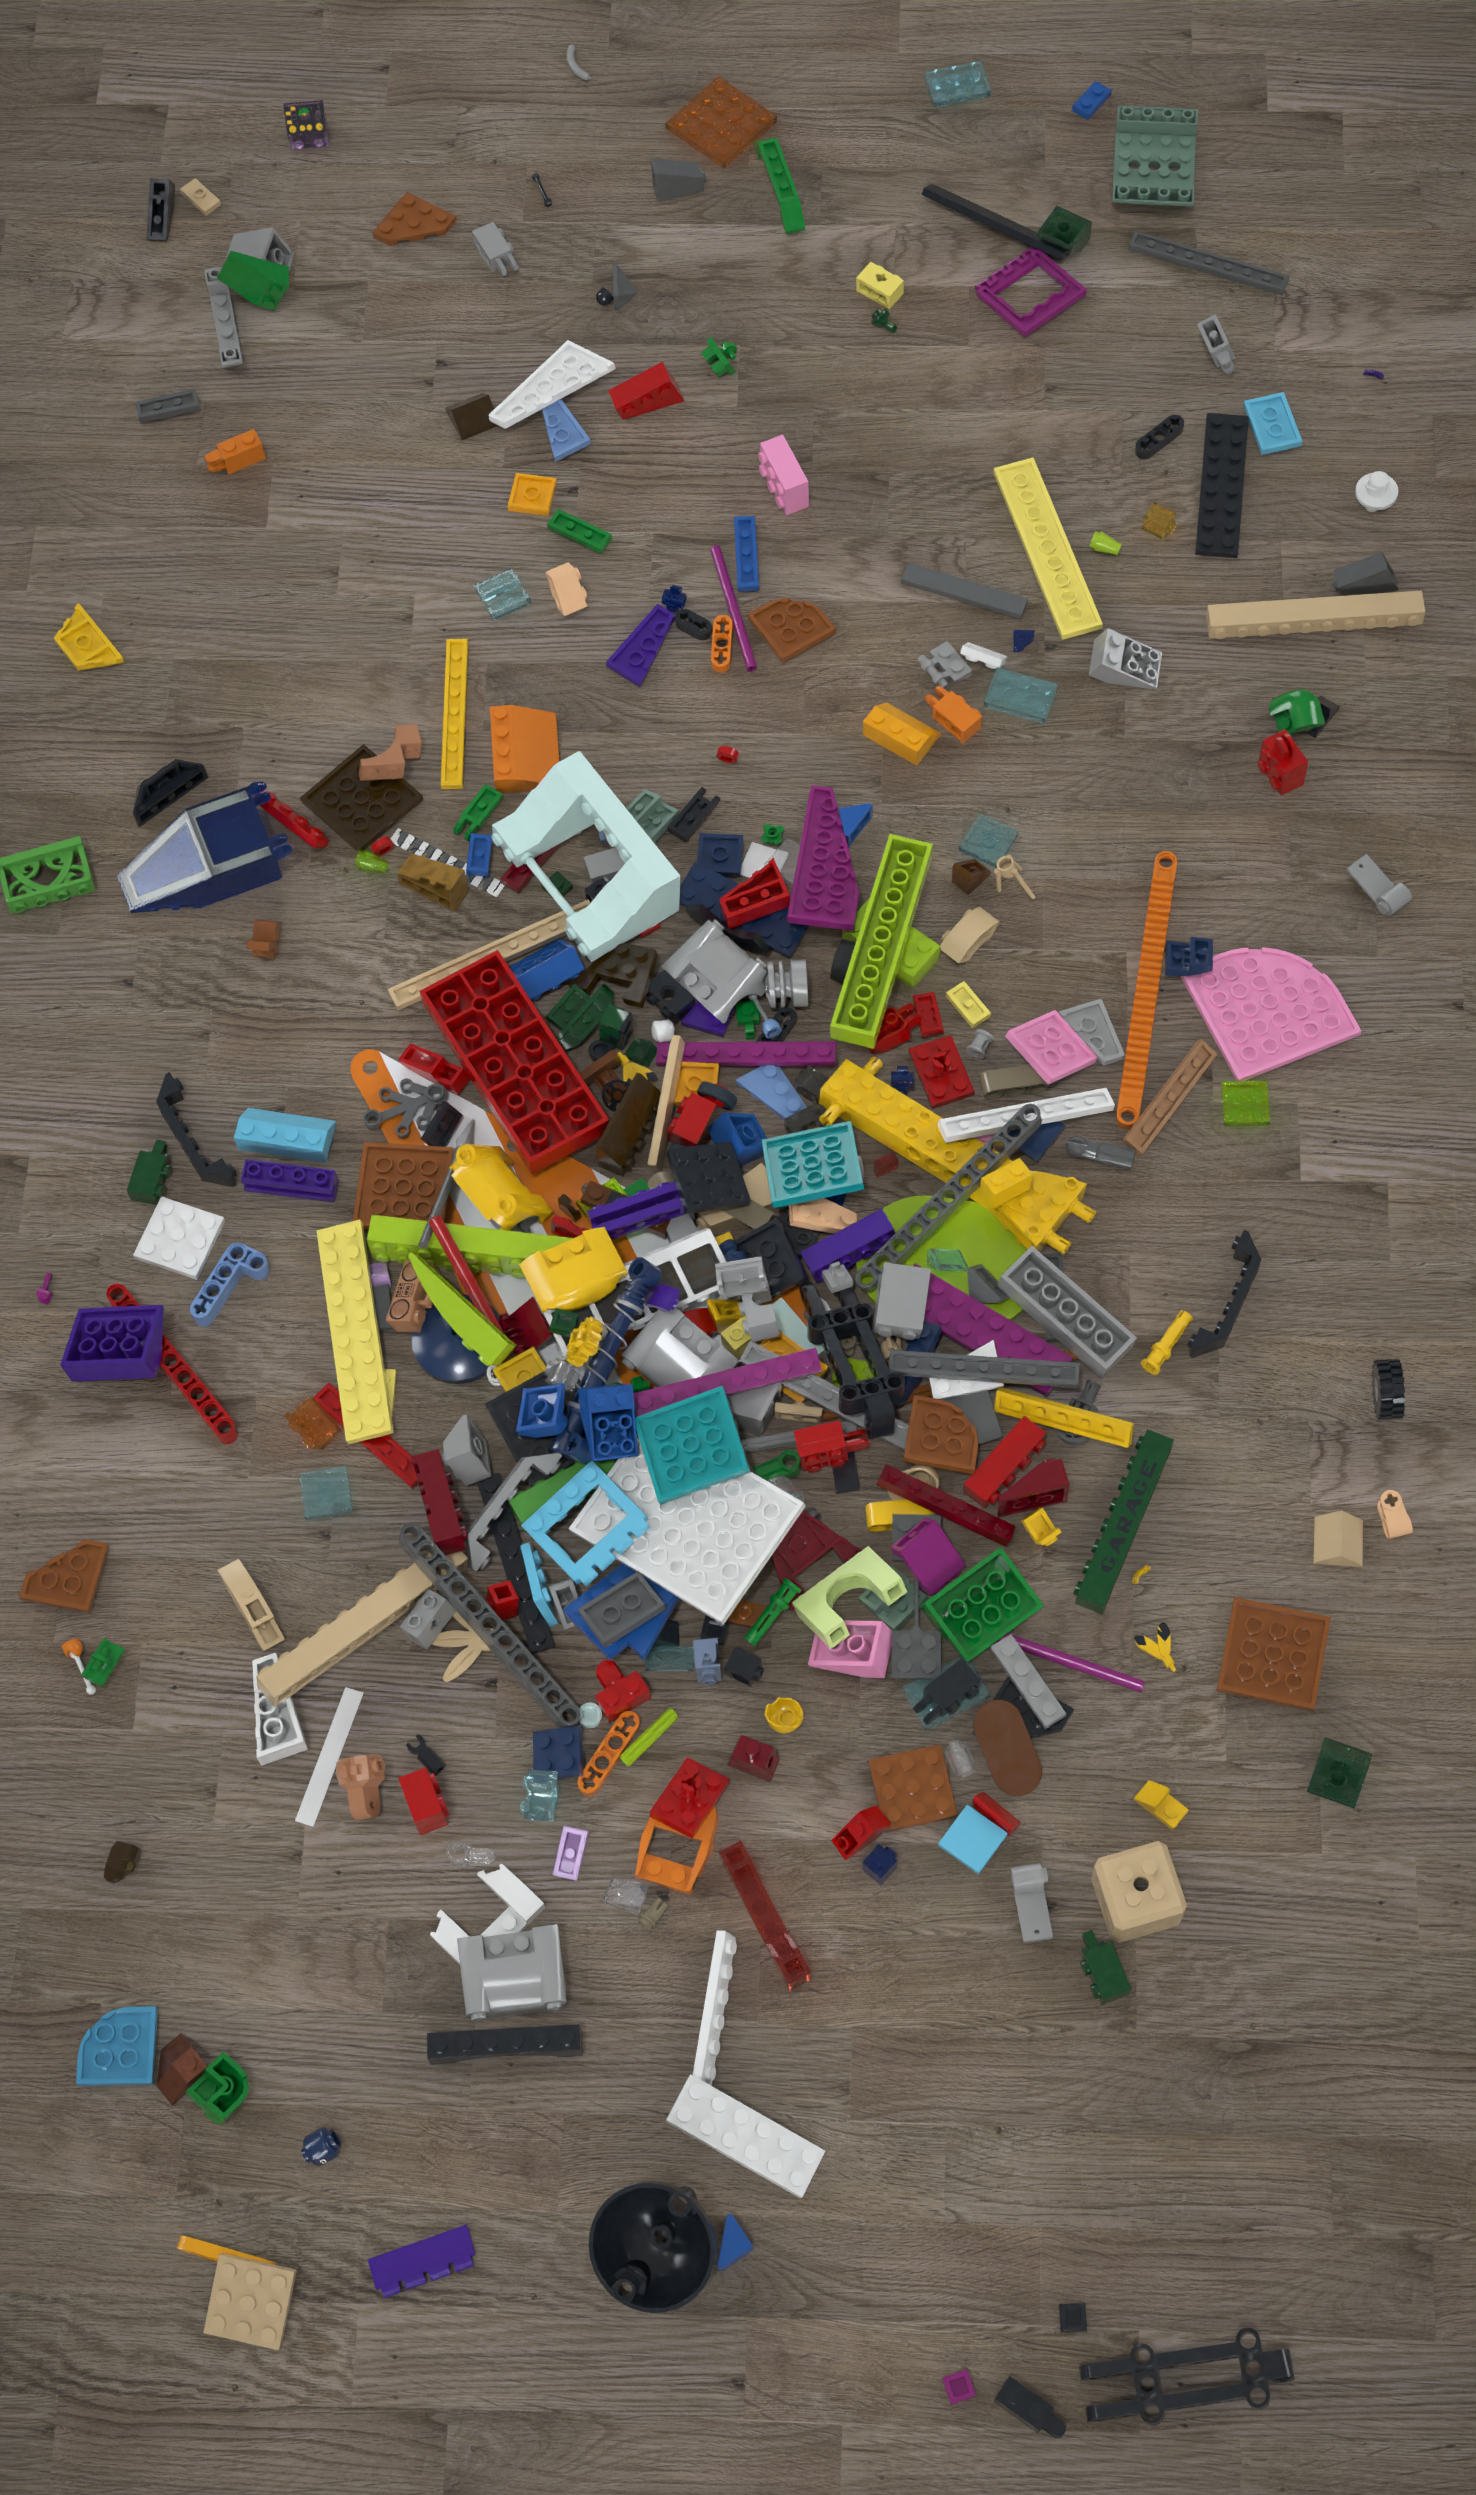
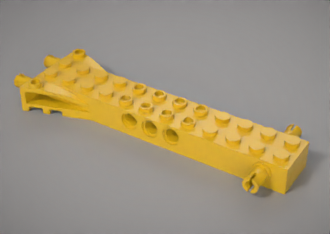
(914, 1134)

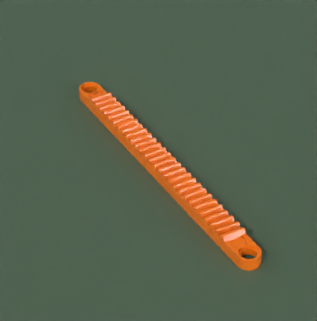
(1146, 990)

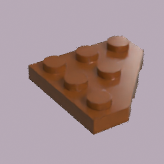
(413, 220)
(69, 1578)

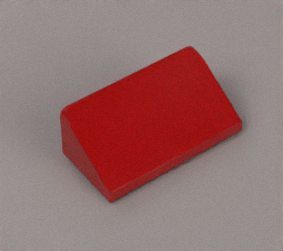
(995, 1813)

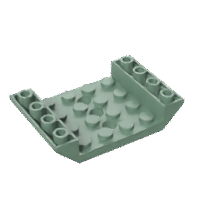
(1156, 139)

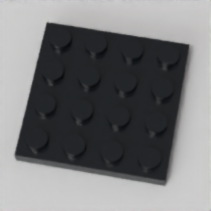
(505, 1414)

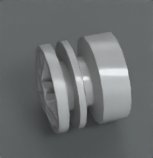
(787, 984)

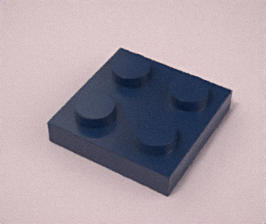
(721, 853)
(559, 1751)

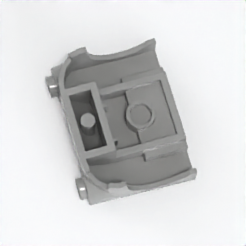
(716, 970)
(675, 1351)
(512, 1973)

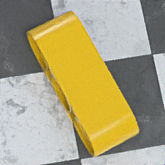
(880, 1513)

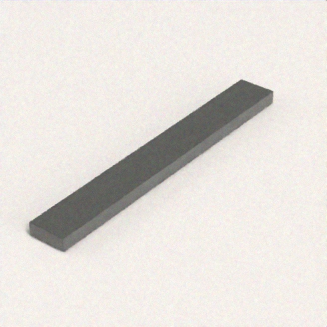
(1208, 263)
(984, 1368)

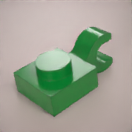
(747, 1016)

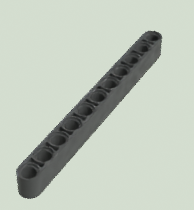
(952, 1187)
(487, 1615)

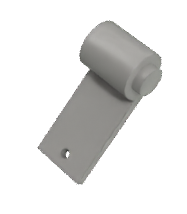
(1378, 887)
(1031, 1902)

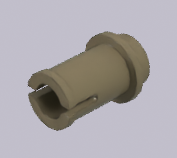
(652, 1915)

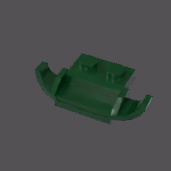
(578, 1014)

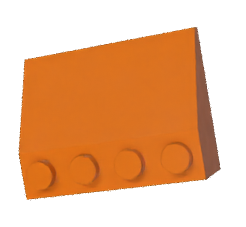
(522, 747)

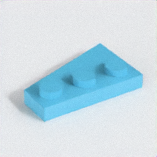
(537, 1582)

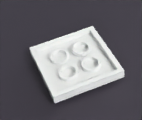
(179, 1238)

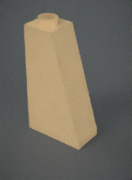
(758, 1190)

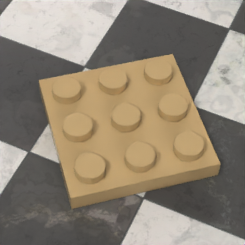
(250, 2301)

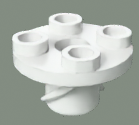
(1376, 491)

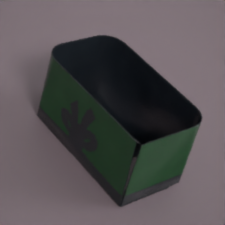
(618, 1027)

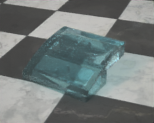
(502, 594)

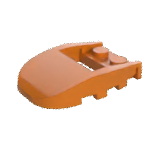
(669, 1873)

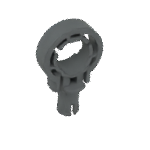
(1083, 1402)

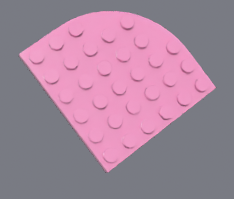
(1269, 1009)

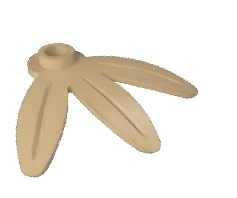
(460, 1638)

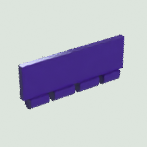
(418, 2258)

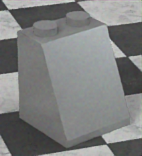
(263, 244)
(901, 1301)
(755, 1407)

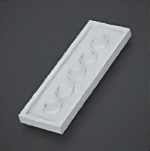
(745, 2136)

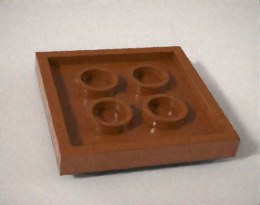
(913, 1788)

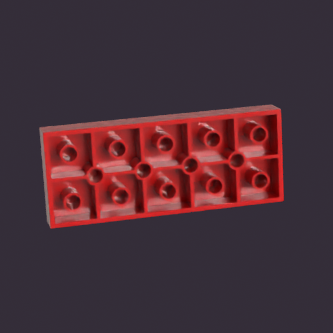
(514, 1062)

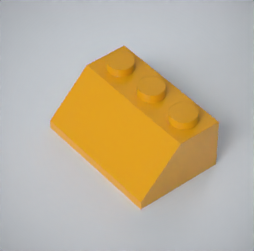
(899, 732)

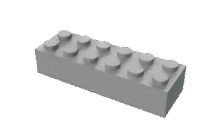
(1067, 1312)

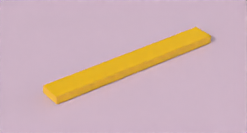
(454, 714)

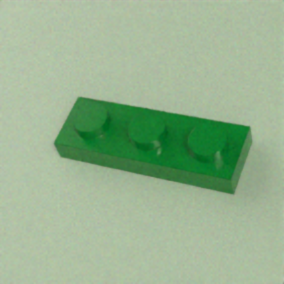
(579, 531)

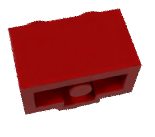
(619, 1692)

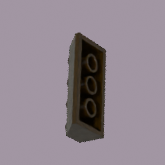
(628, 1126)

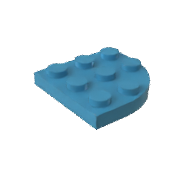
(119, 2049)

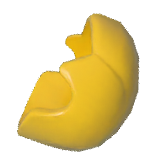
(784, 1715)

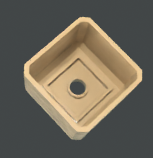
(1135, 1912)

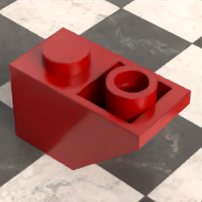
(860, 1831)

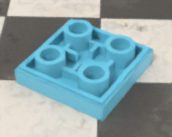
(972, 1839)

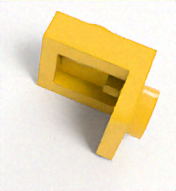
(1040, 1527)

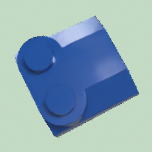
(542, 1411)

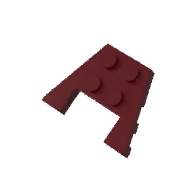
(803, 1545)

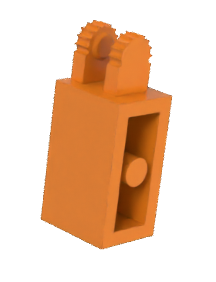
(236, 453)
(954, 714)

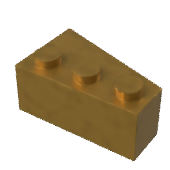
(434, 880)

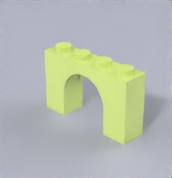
(861, 1571)

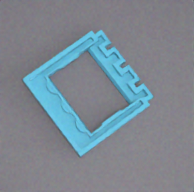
(573, 1494)

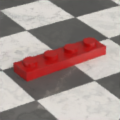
(295, 822)

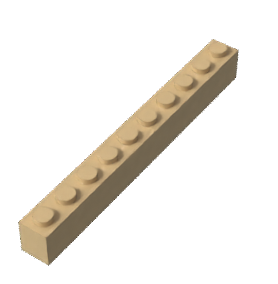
(1315, 614)
(349, 1631)

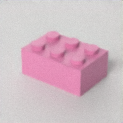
(783, 475)

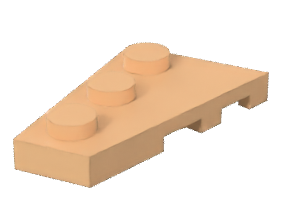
(821, 1216)

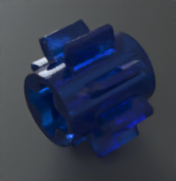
(674, 598)
(902, 1079)

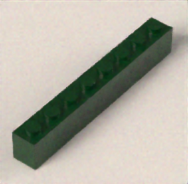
(1124, 1521)

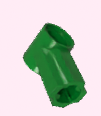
(776, 1467)

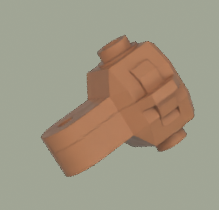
(361, 1779)

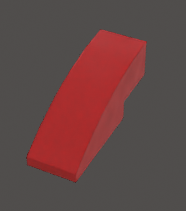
(434, 1068)

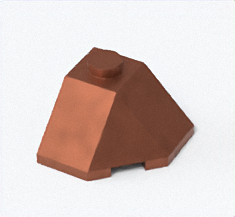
(178, 2069)

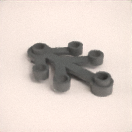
(407, 1105)

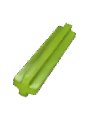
(648, 1737)

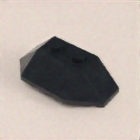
(166, 788)

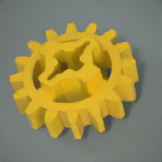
(584, 1341)

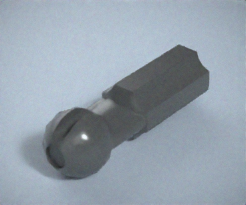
(1101, 1152)

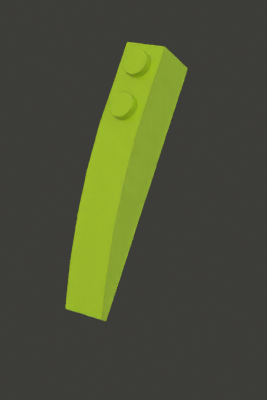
(465, 1319)

